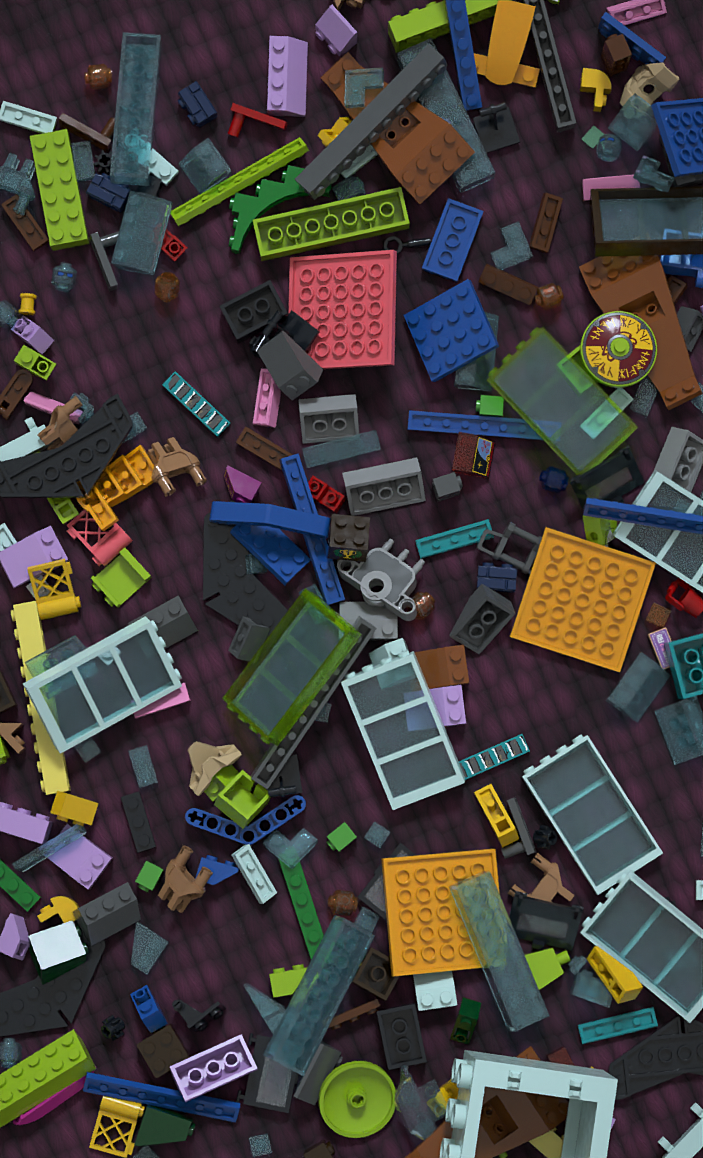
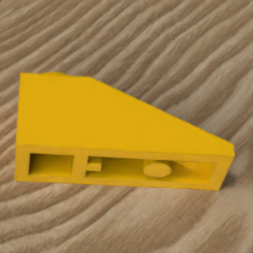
(497, 815)
(615, 976)

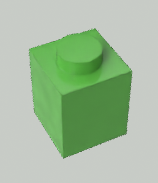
(490, 406)
(340, 837)
(149, 876)

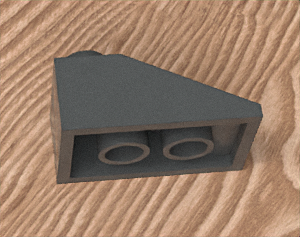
(289, 365)
(482, 619)

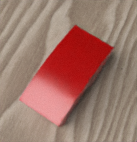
(172, 246)
(326, 495)

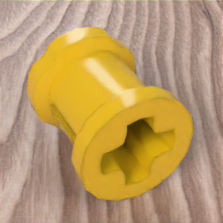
(27, 304)

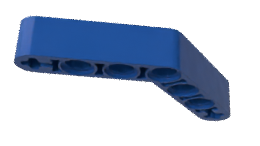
(271, 516)
(254, 827)

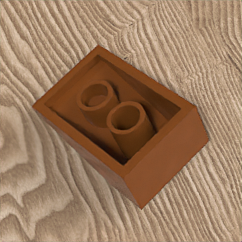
(444, 666)

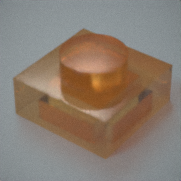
(658, 615)

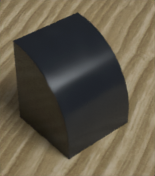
(154, 187)

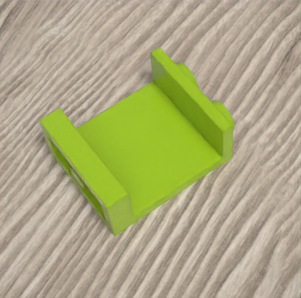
(121, 578)

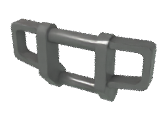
(511, 528)

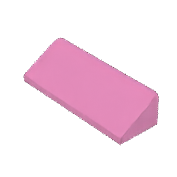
(637, 10)
(623, 181)
(267, 401)
(47, 405)
(170, 700)

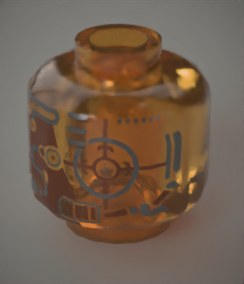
(98, 76)
(167, 286)
(549, 296)
(424, 605)
(342, 902)

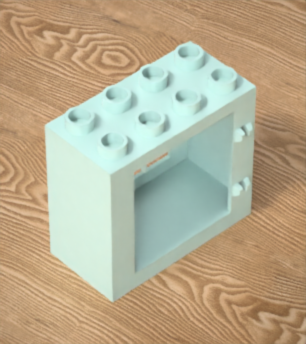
(588, 1089)

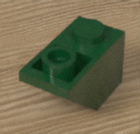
(465, 1020)

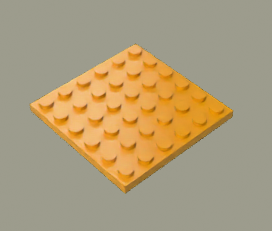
(582, 599)
(422, 914)

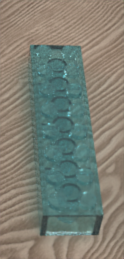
(445, 102)
(135, 109)
(499, 951)
(318, 995)

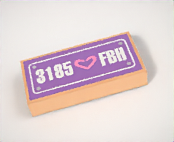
(657, 641)

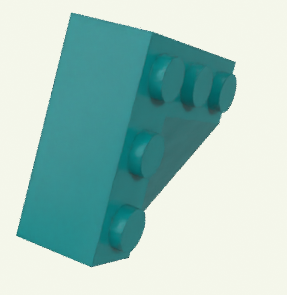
(686, 665)

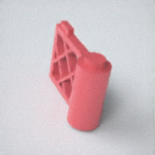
(107, 547)

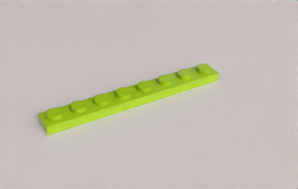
(239, 181)

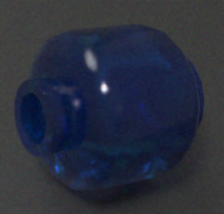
(554, 479)

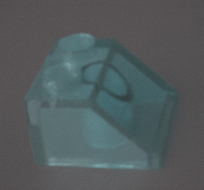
(205, 166)
(591, 988)

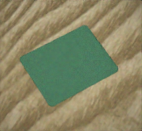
(592, 136)

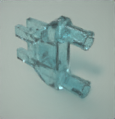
(18, 181)

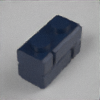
(197, 104)
(107, 193)
(497, 578)

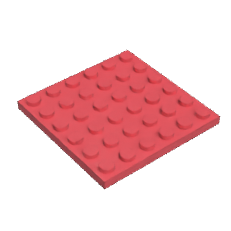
(350, 304)

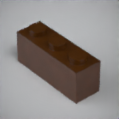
(616, 54)

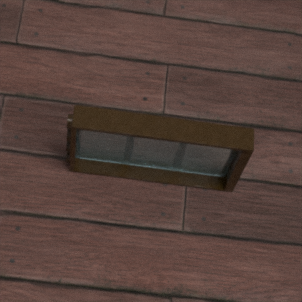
(647, 221)

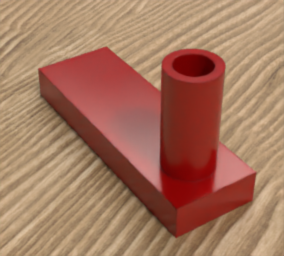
(241, 112)

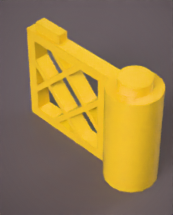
(59, 603)
(123, 1111)

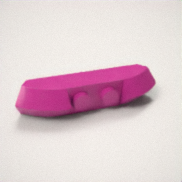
(50, 1103)

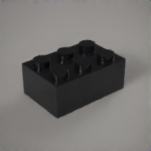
(251, 311)
(401, 1036)

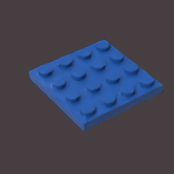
(682, 134)
(451, 330)

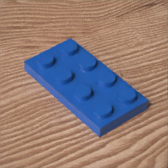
(639, 48)
(452, 240)
(272, 549)

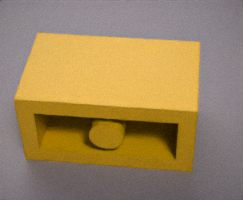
(73, 807)

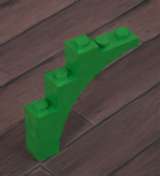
(269, 195)

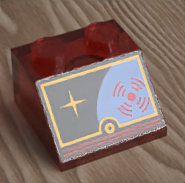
(473, 455)

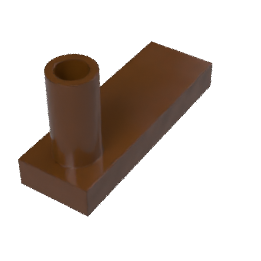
(100, 140)

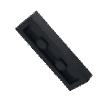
(138, 821)

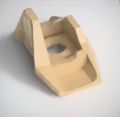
(654, 74)
(207, 761)

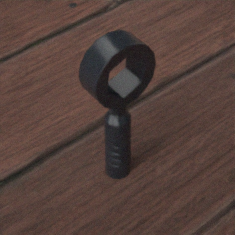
(410, 243)

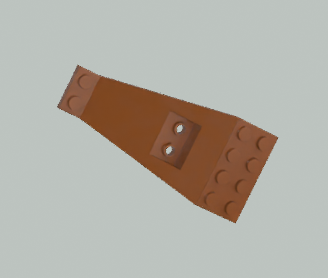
(420, 152)
(639, 287)
(514, 1113)

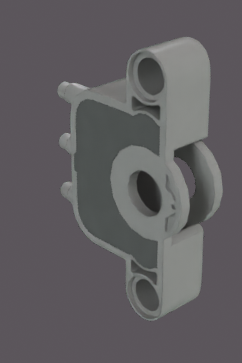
(385, 571)

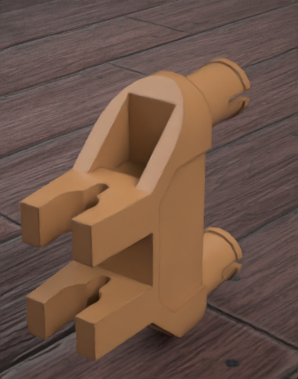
(60, 424)
(173, 463)
(549, 884)
(180, 885)

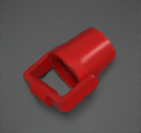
(690, 600)

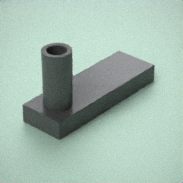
(98, 245)
(526, 843)

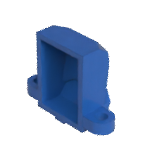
(684, 265)

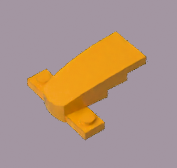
(507, 45)
(117, 483)

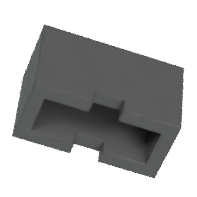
(447, 486)

